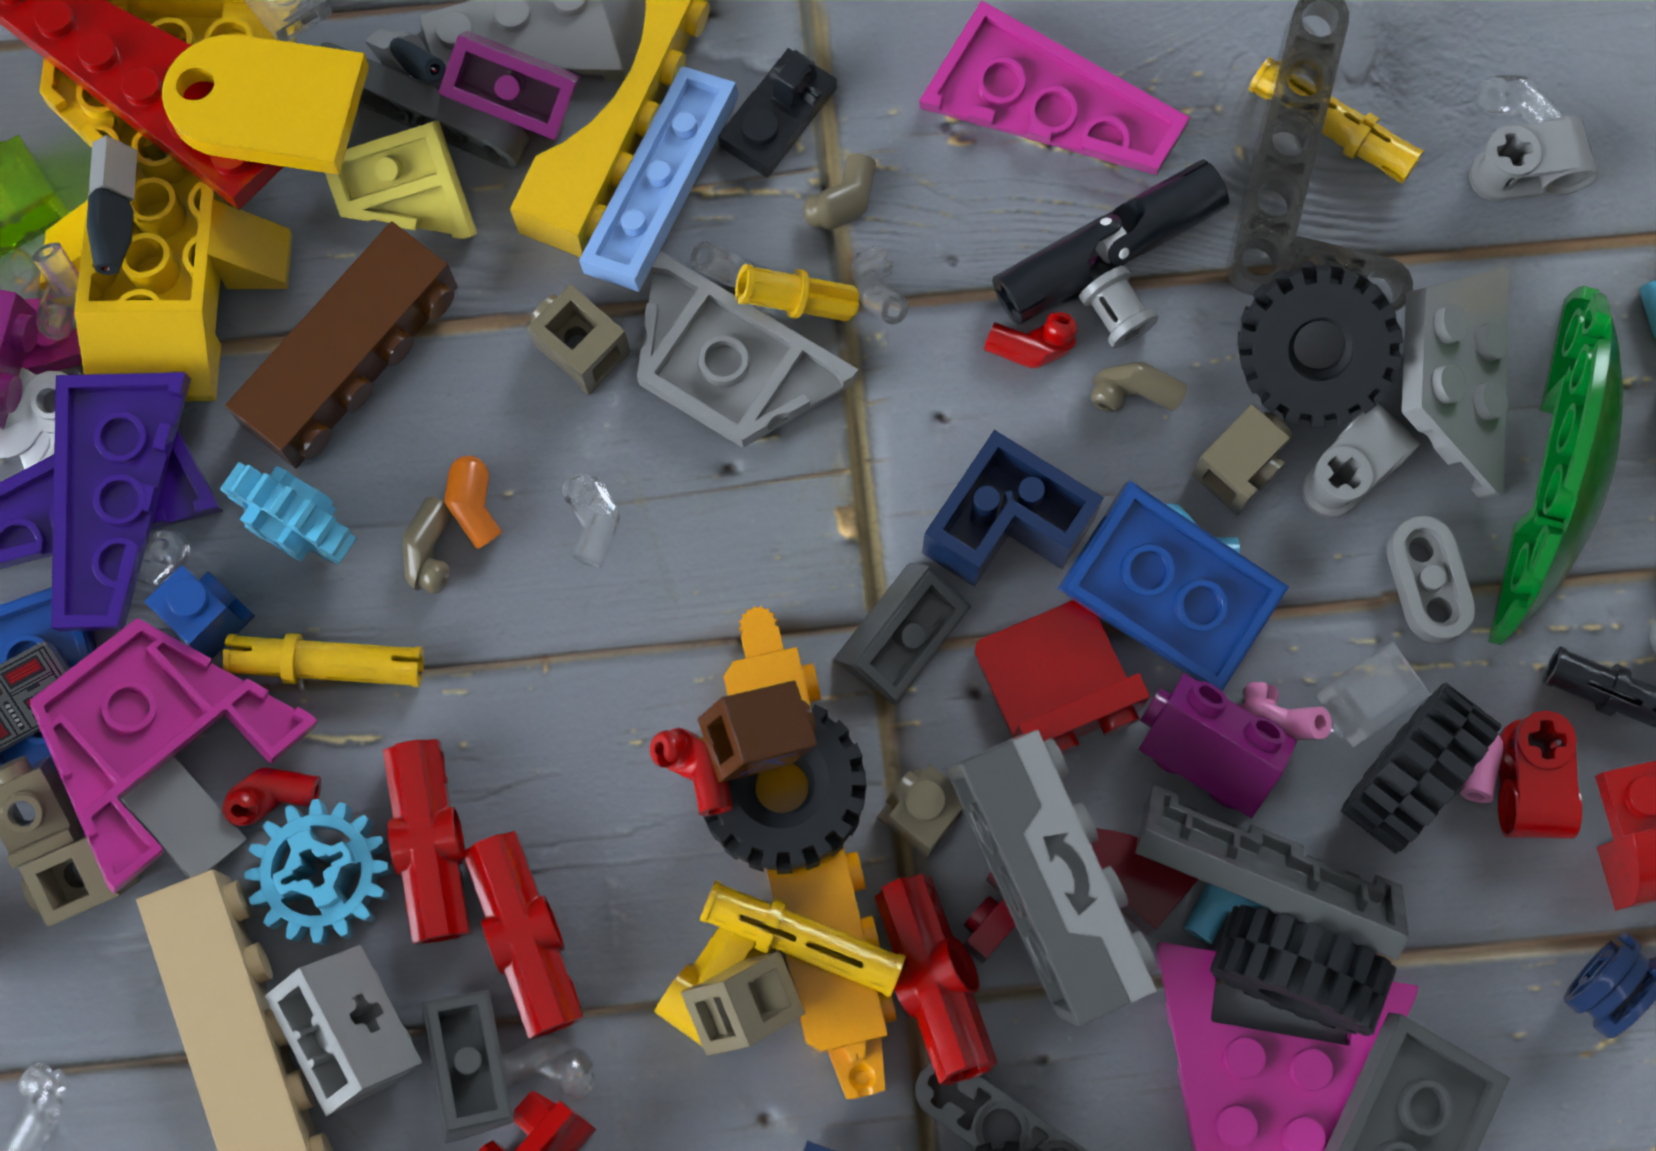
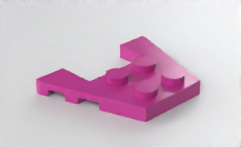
(132, 712)
(1251, 1084)

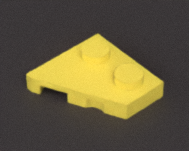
(405, 182)

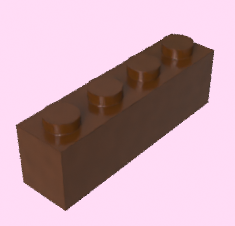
(344, 346)

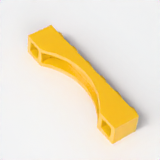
(577, 179)

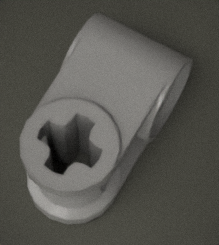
(1534, 160)
(1361, 459)

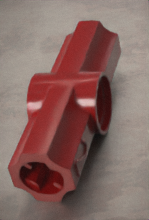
(426, 841)
(523, 935)
(936, 980)

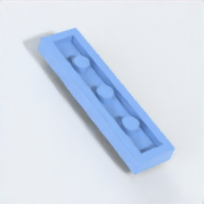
(659, 179)

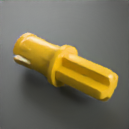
(796, 293)

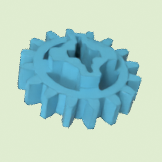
(288, 513)
(306, 847)

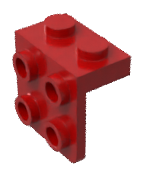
(1060, 677)

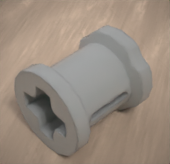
(1119, 307)

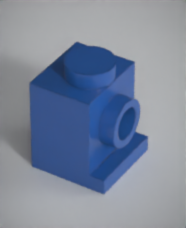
(199, 610)

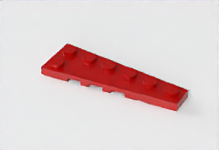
(124, 68)

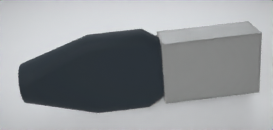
(406, 54)
(109, 204)

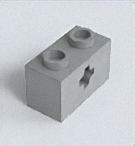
(343, 1029)

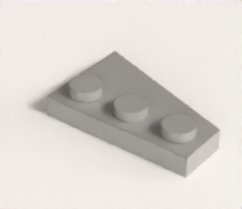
(555, 31)

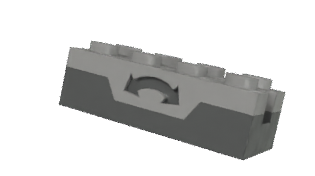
(1052, 878)

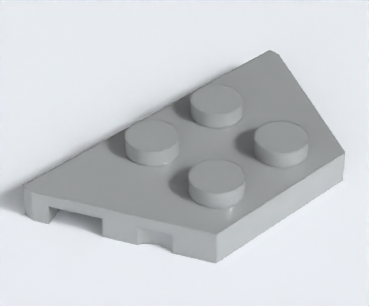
(729, 358)
(1459, 372)

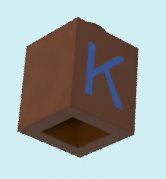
(758, 730)

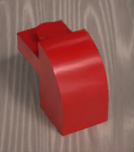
(1631, 814)

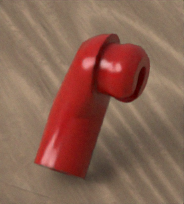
(1037, 347)
(689, 757)
(267, 790)

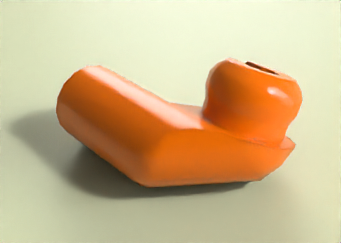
(466, 499)

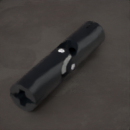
(1117, 237)

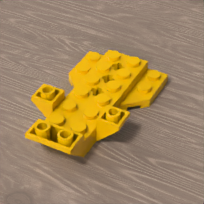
(184, 234)

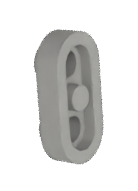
(1435, 581)

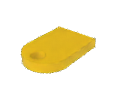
(267, 100)

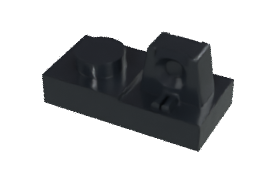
(777, 112)

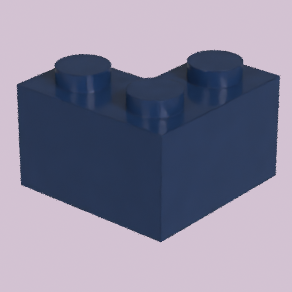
(1013, 496)

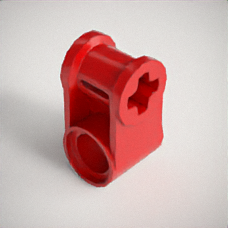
(1537, 788)

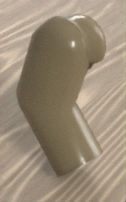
(844, 201)
(1136, 379)
(418, 547)

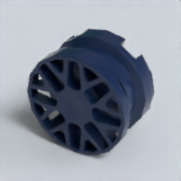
(1614, 986)

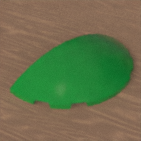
(1578, 461)

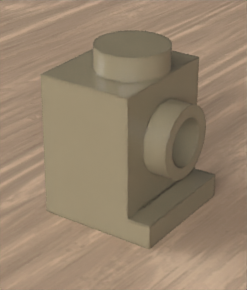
(571, 315)
(1243, 457)
(922, 809)
(55, 816)
(56, 891)
(743, 1003)

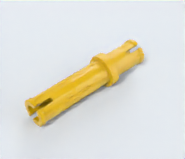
(1351, 129)
(321, 660)
(877, 968)

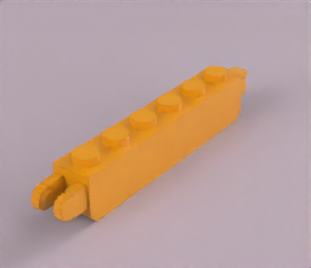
(839, 1012)

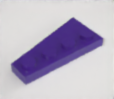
(107, 483)
(29, 497)

